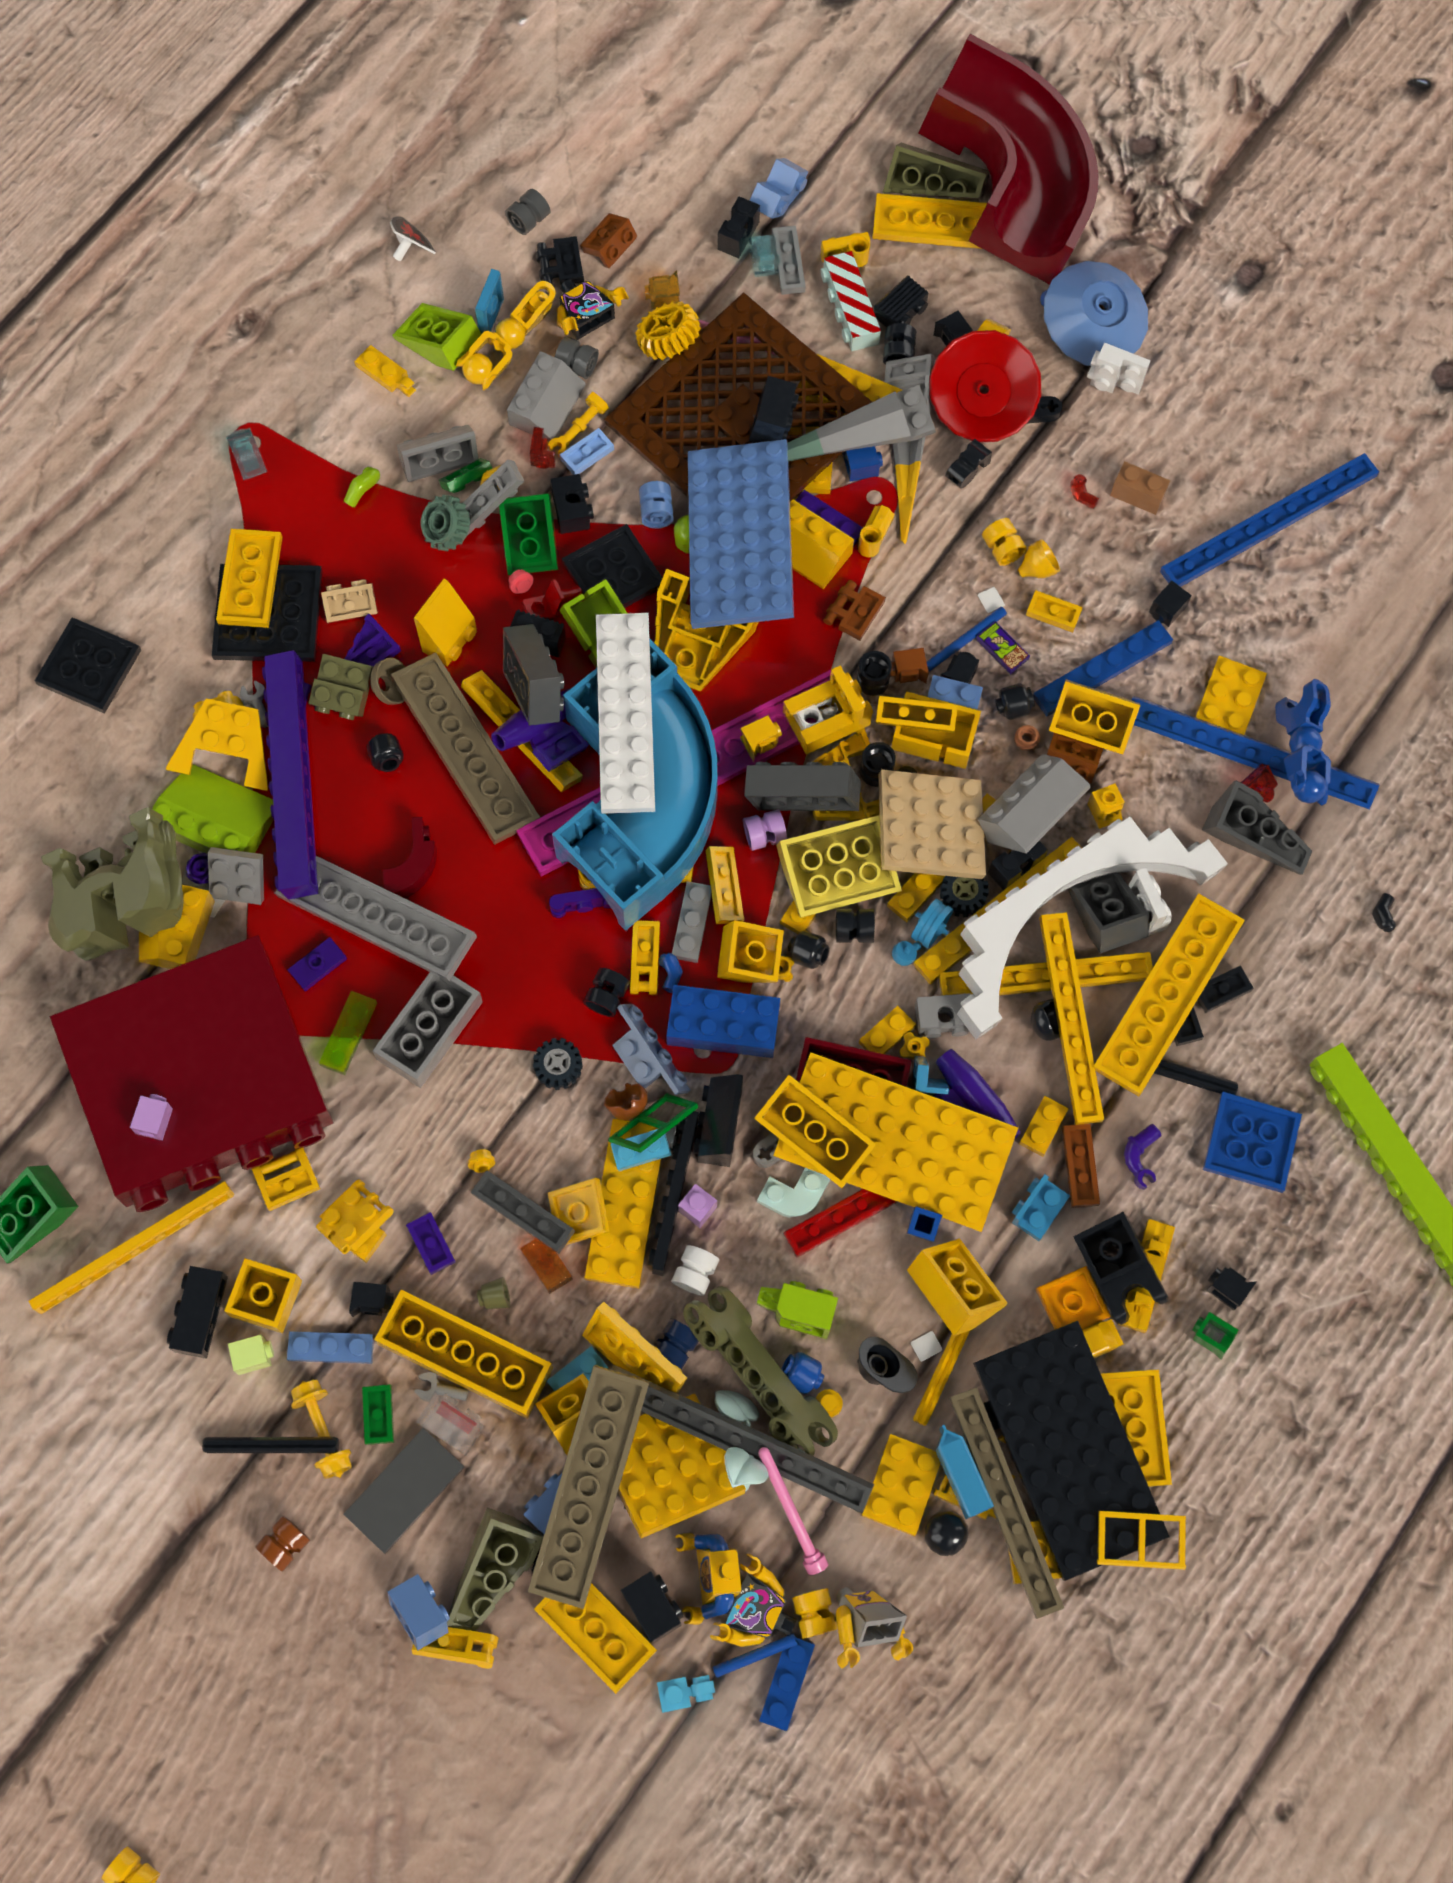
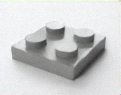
(236, 875)

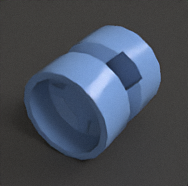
(656, 504)

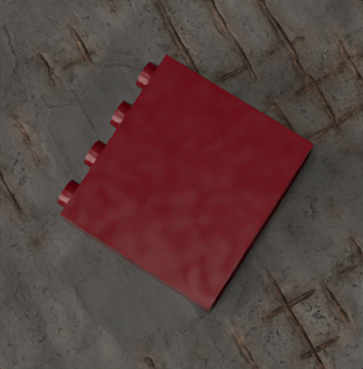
(218, 1051)

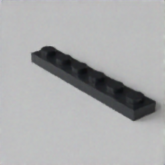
(670, 1203)

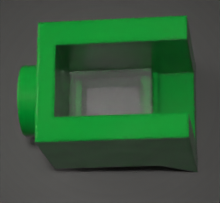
(1214, 1334)

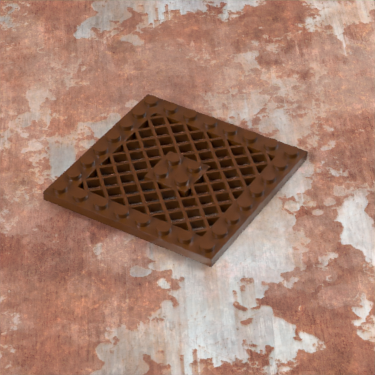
(737, 413)

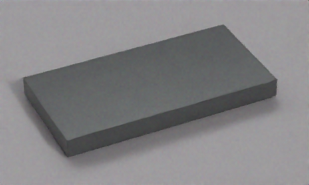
(404, 1491)

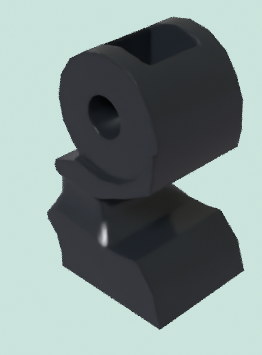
(965, 468)

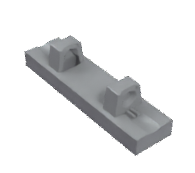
(489, 497)

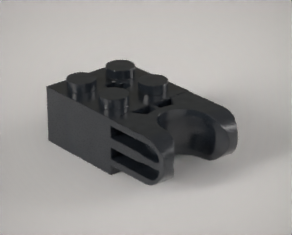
(1125, 1270)

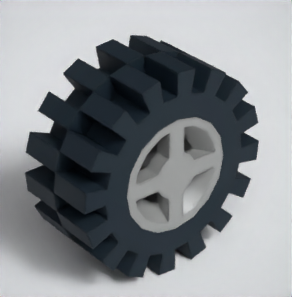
(552, 1055)

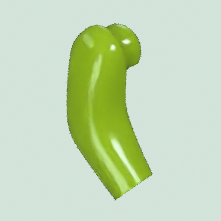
(361, 484)

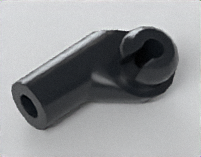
(1382, 914)

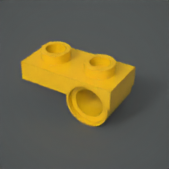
(853, 242)

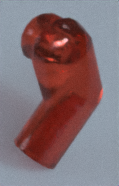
(1080, 492)

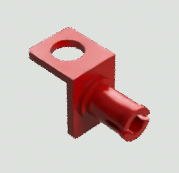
(552, 600)

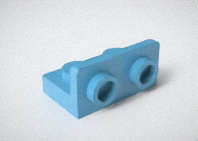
(1040, 1207)

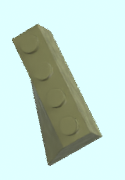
(932, 174)

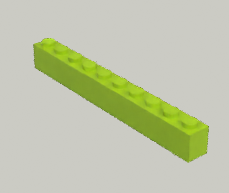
(1389, 1150)

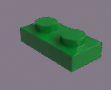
(472, 472)
(378, 1414)

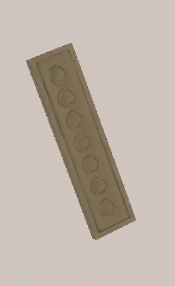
(464, 747)
(588, 1486)

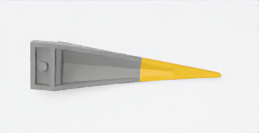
(906, 374)

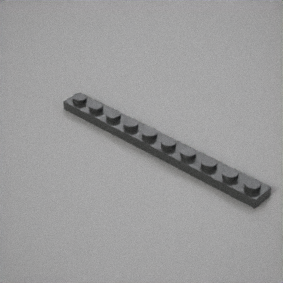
(729, 1433)

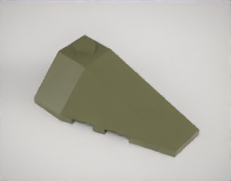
(496, 1560)

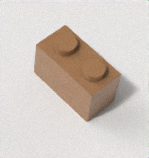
(1140, 488)

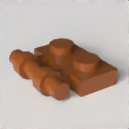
(860, 614)

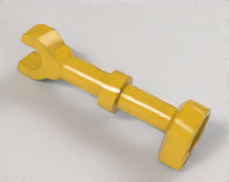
(596, 405)

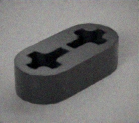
(1043, 414)

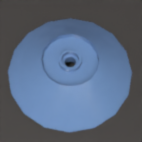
(1080, 324)

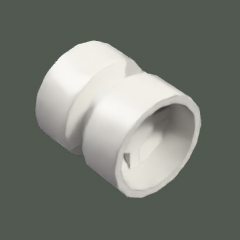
(695, 1270)

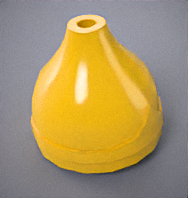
(1039, 561)

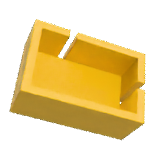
(934, 744)

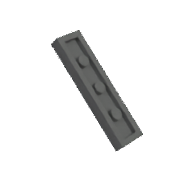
(523, 1212)

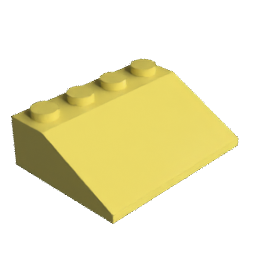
(836, 867)

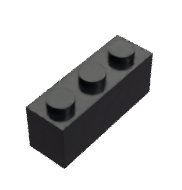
(197, 1312)

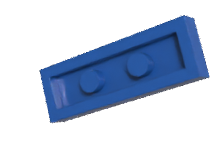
(786, 1685)

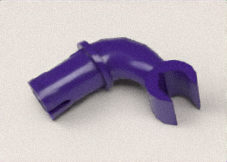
(1135, 1148)

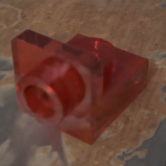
(538, 451)

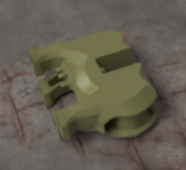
(136, 892)

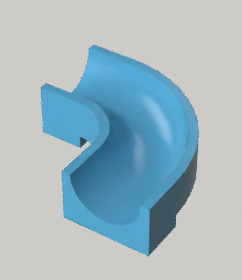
(646, 854)

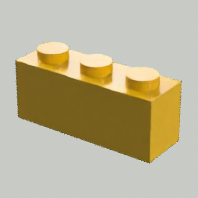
(916, 714)

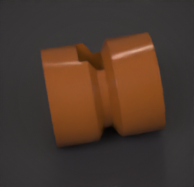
(282, 1543)

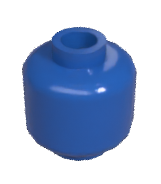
(803, 1372)

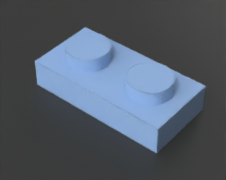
(587, 452)

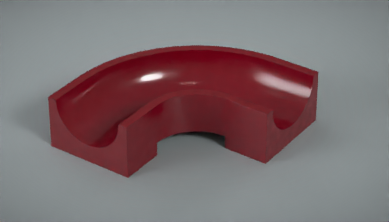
(1034, 152)

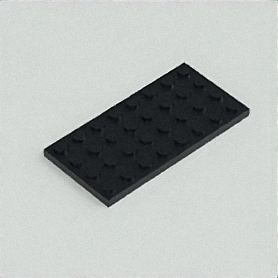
(1069, 1448)

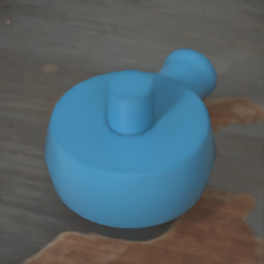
(905, 952)

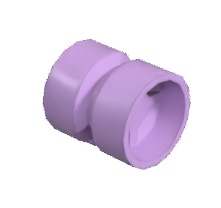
(764, 830)

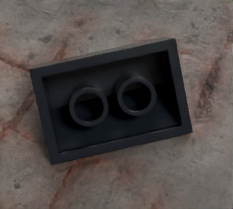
(719, 1120)

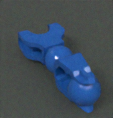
(1304, 725)

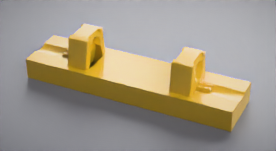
(1139, 1300)

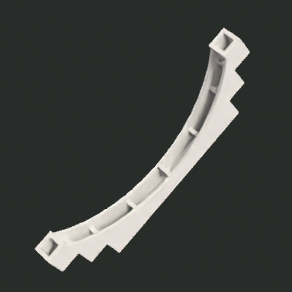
(1118, 850)

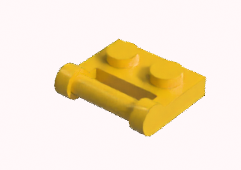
(288, 1185)

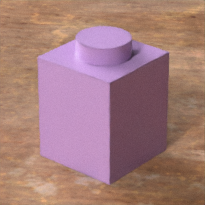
(151, 1117)
(697, 1206)

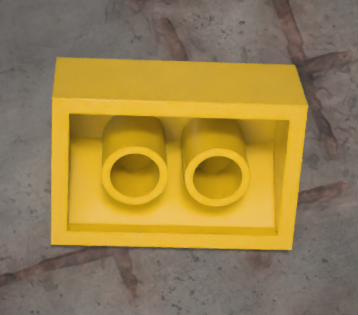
(817, 545)
(956, 1286)

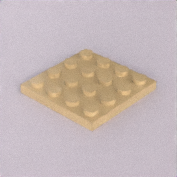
(931, 824)

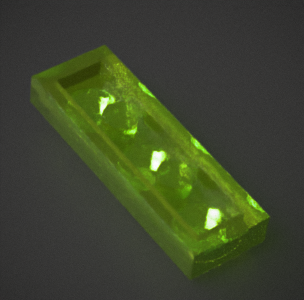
(348, 1033)

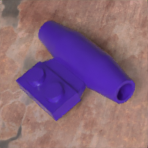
(550, 742)
(970, 1089)

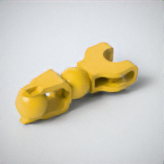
(507, 336)

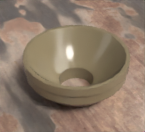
(384, 670)

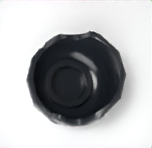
(1045, 1021)
(946, 1533)

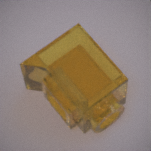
(662, 290)

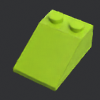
(438, 334)

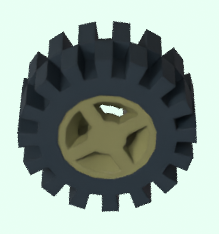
(975, 889)

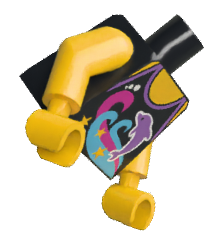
(586, 307)

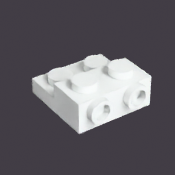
(1117, 368)
(1149, 893)

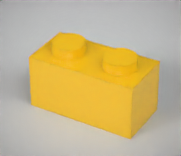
(368, 1248)

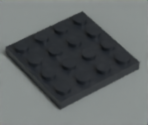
(291, 623)

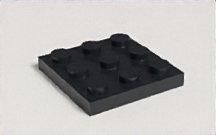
(618, 560)
(88, 665)

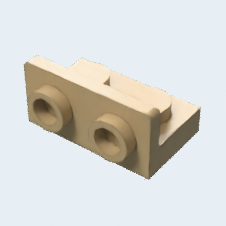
(349, 602)

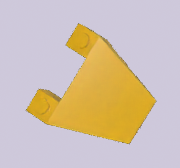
(698, 651)

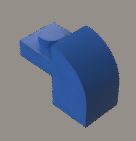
(924, 1224)

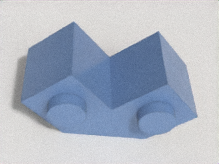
(780, 188)

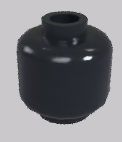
(1015, 701)
(385, 752)
(808, 949)

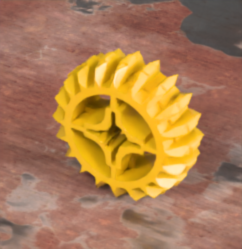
(668, 330)

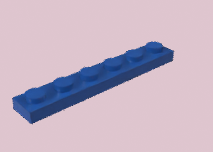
(1107, 664)

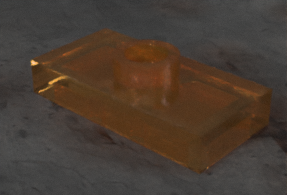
(546, 1265)

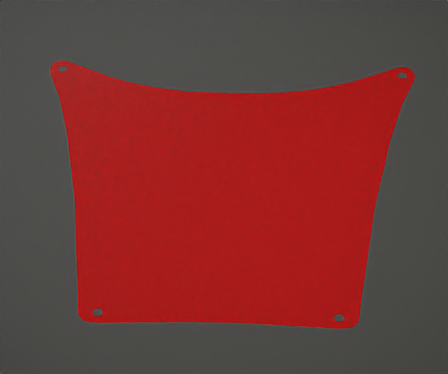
(524, 959)

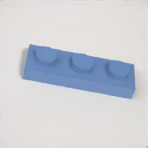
(330, 1347)

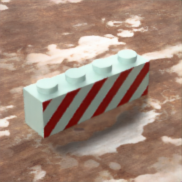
(851, 301)

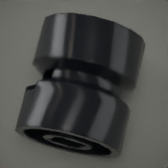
(899, 342)
(874, 673)
(875, 758)
(855, 925)
(600, 997)

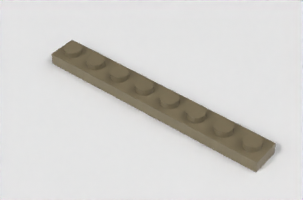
(1007, 1503)

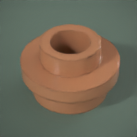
(1029, 731)

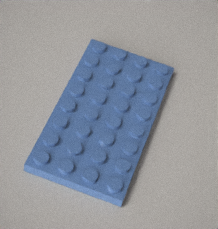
(740, 534)

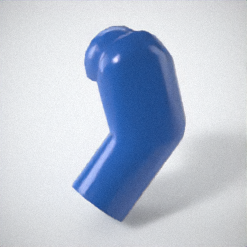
(673, 970)

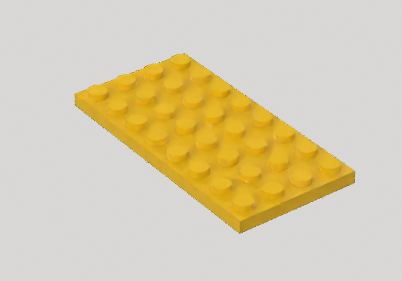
(925, 1147)

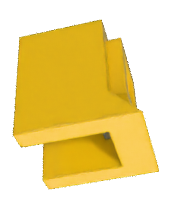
(760, 736)
(1106, 805)

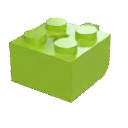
(800, 1308)

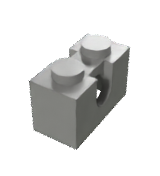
(930, 1007)

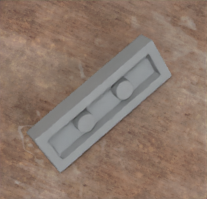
(790, 267)
(692, 922)

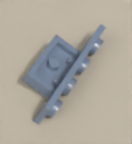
(645, 1055)

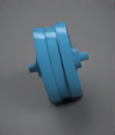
(932, 923)

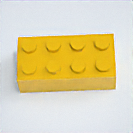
(815, 1131)

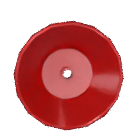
(988, 361)

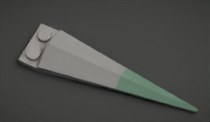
(885, 421)

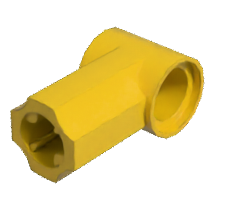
(875, 531)

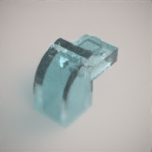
(764, 255)
(246, 453)

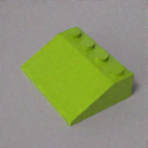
(214, 812)

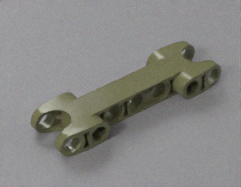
(727, 1328)

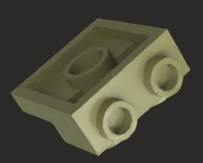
(341, 687)

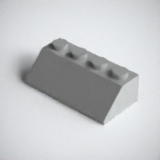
(1033, 804)

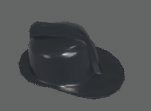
(886, 1366)

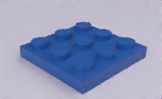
(1252, 1142)

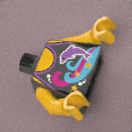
(756, 1609)

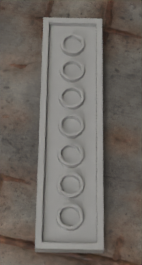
(387, 920)

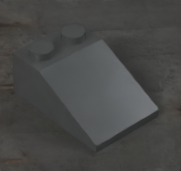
(1110, 911)

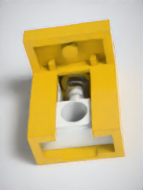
(817, 704)

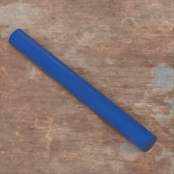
(965, 638)

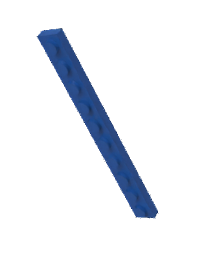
(1270, 521)
(1244, 749)

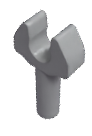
(255, 700)
(440, 1389)

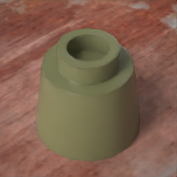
(494, 1294)

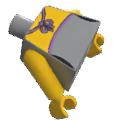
(866, 1621)

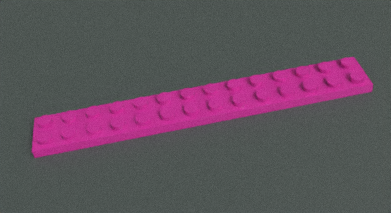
(731, 762)

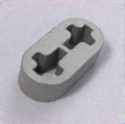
(766, 1144)

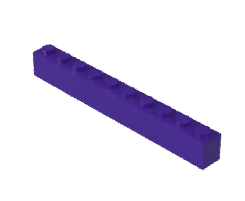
(290, 776)

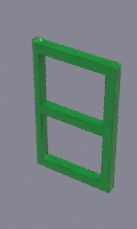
(663, 1126)

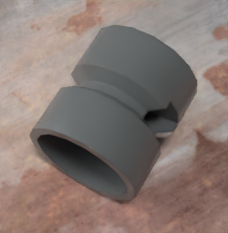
(530, 210)
(579, 358)

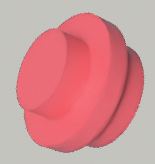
(520, 581)

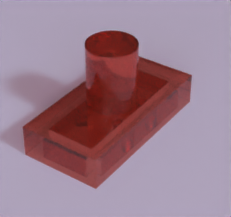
(1262, 781)

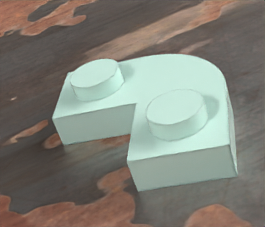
(795, 1201)

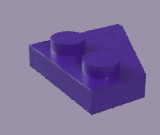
(372, 644)

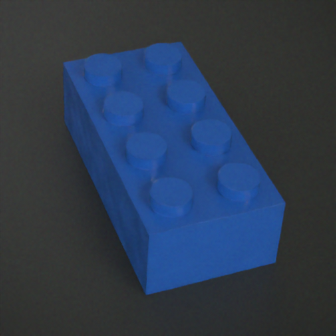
(723, 1021)

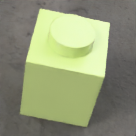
(250, 1354)

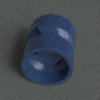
(676, 1342)

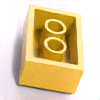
(1094, 717)

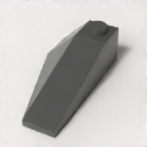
(1250, 825)

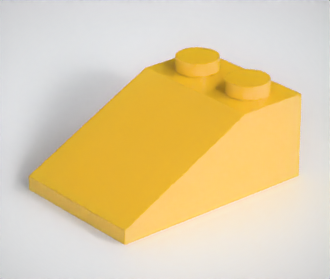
(444, 624)

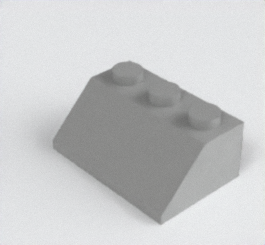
(545, 396)
(438, 452)

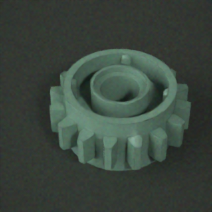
(445, 522)

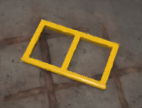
(1141, 1540)

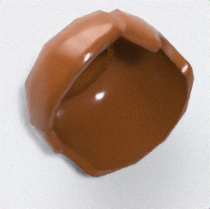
(626, 1103)

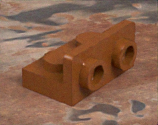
(610, 239)
(1077, 754)

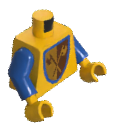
(717, 1574)

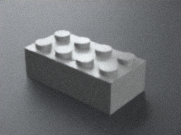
(427, 1027)

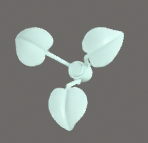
(739, 1465)

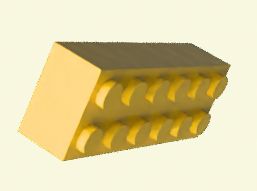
(464, 1354)

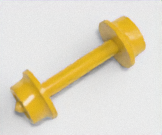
(307, 1395)

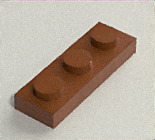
(1081, 1165)

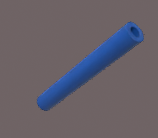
(755, 1655)

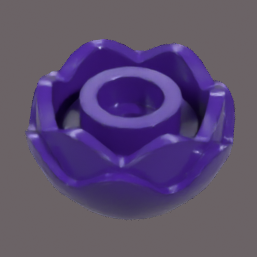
(194, 868)

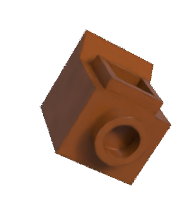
(909, 666)

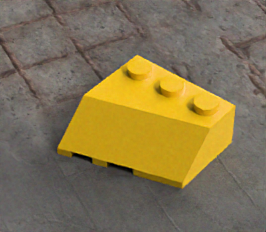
(180, 943)

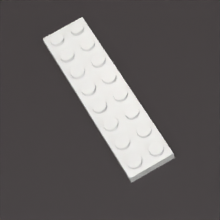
(625, 713)

